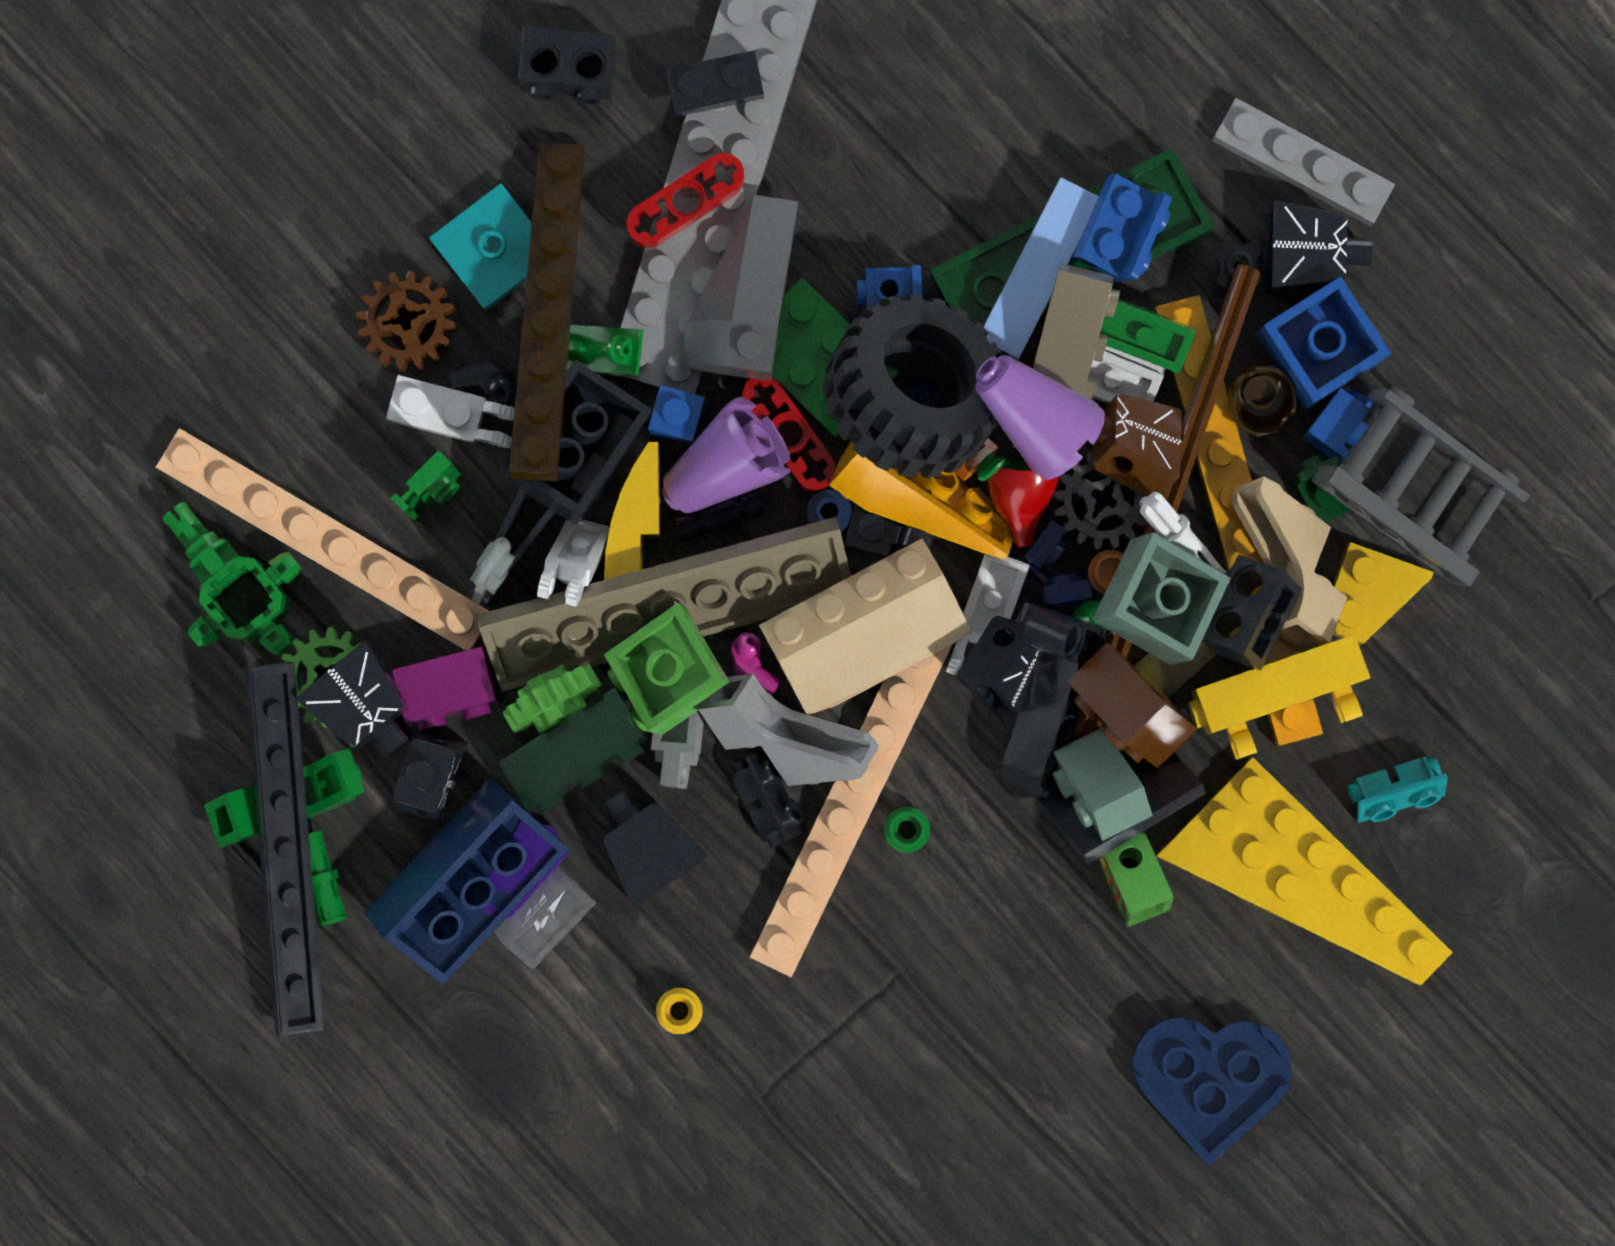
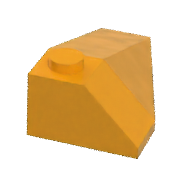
(931, 504)

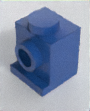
(904, 278)
(1339, 423)

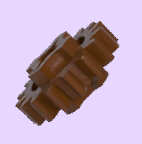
(389, 325)

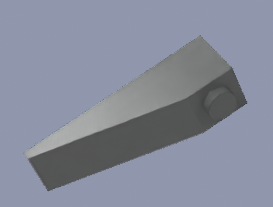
(742, 304)

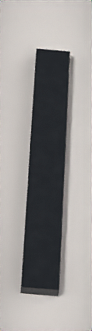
(284, 848)

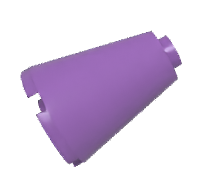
(1039, 414)
(727, 460)

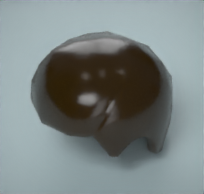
(1262, 399)

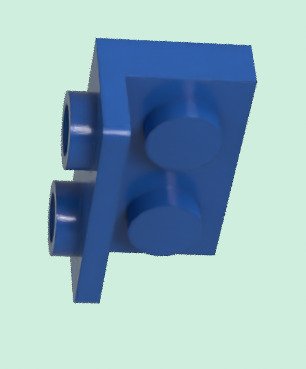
(1123, 229)

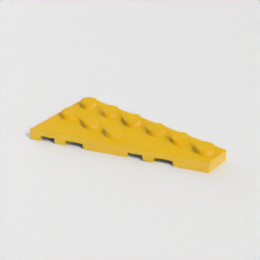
(1285, 861)

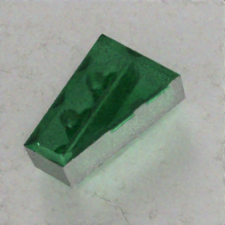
(574, 752)

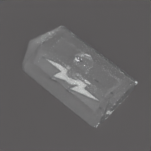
(544, 918)

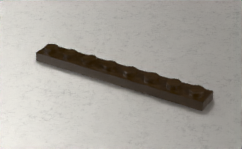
(547, 313)

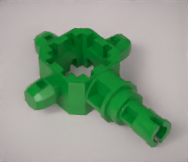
(218, 567)

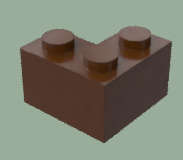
(1136, 713)

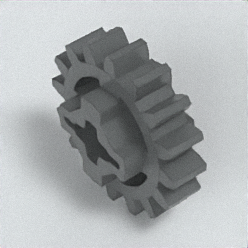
(1082, 492)

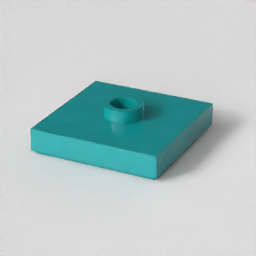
(488, 246)

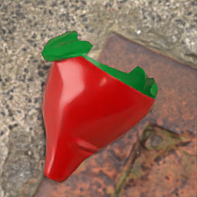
(1017, 495)

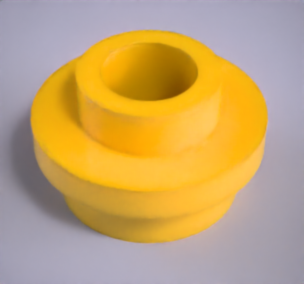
(675, 1025)

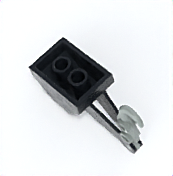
(595, 438)

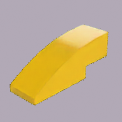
(635, 515)

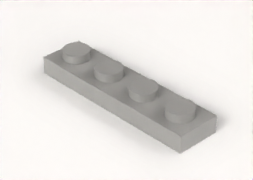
(1303, 162)

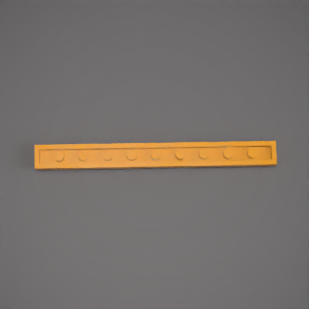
(1222, 469)

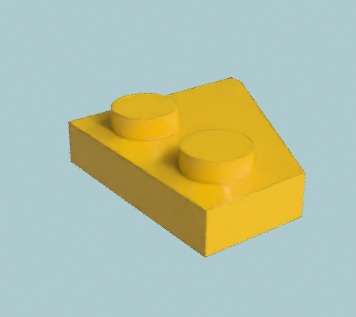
(1374, 590)

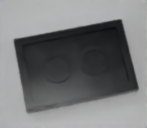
(1166, 789)

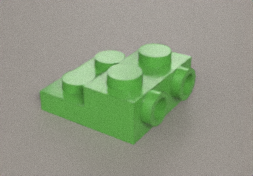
(665, 670)

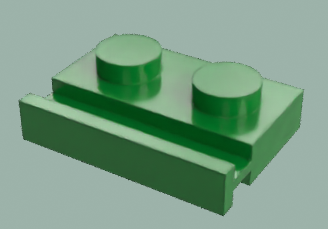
(429, 484)

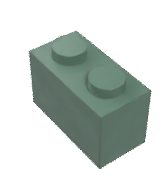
(1102, 784)

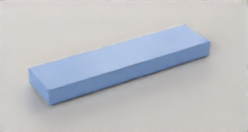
(1037, 267)

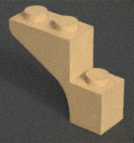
(1292, 540)

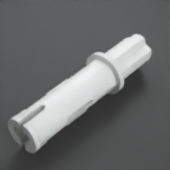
(1175, 528)

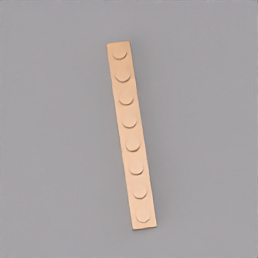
(322, 539)
(844, 819)

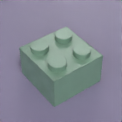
(1161, 599)

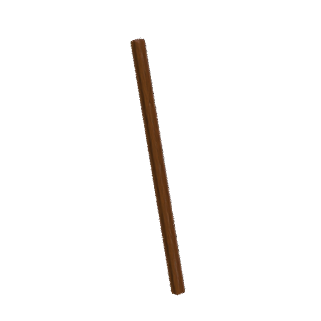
(1197, 416)

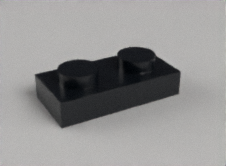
(715, 83)

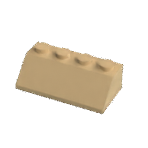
(865, 628)

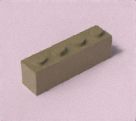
(1073, 327)

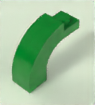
(327, 786)

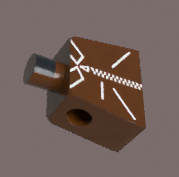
(1140, 444)

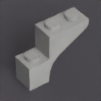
(796, 743)

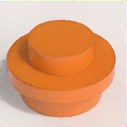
(1103, 568)

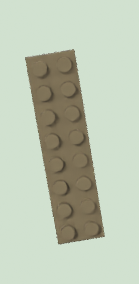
(717, 588)

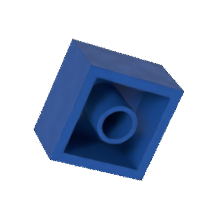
(1323, 342)

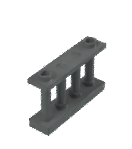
(1381, 507)

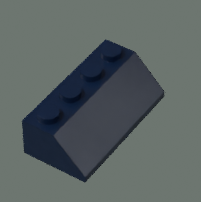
(439, 898)

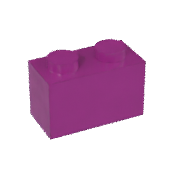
(446, 688)

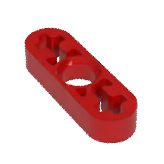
(688, 181)
(817, 455)

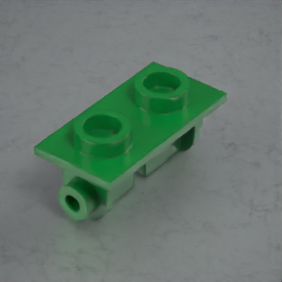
(606, 349)

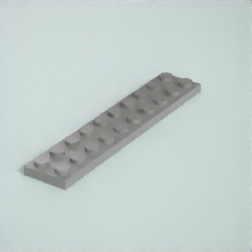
(680, 268)

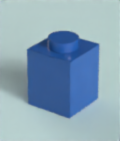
(677, 416)

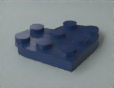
(1211, 1081)

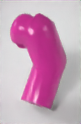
(747, 660)

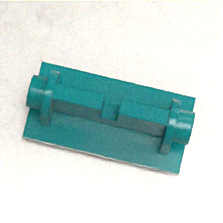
(1418, 786)

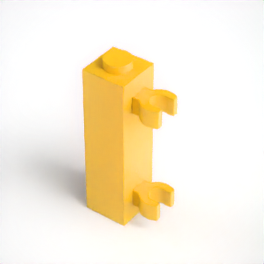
(1278, 686)

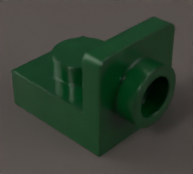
(1313, 496)

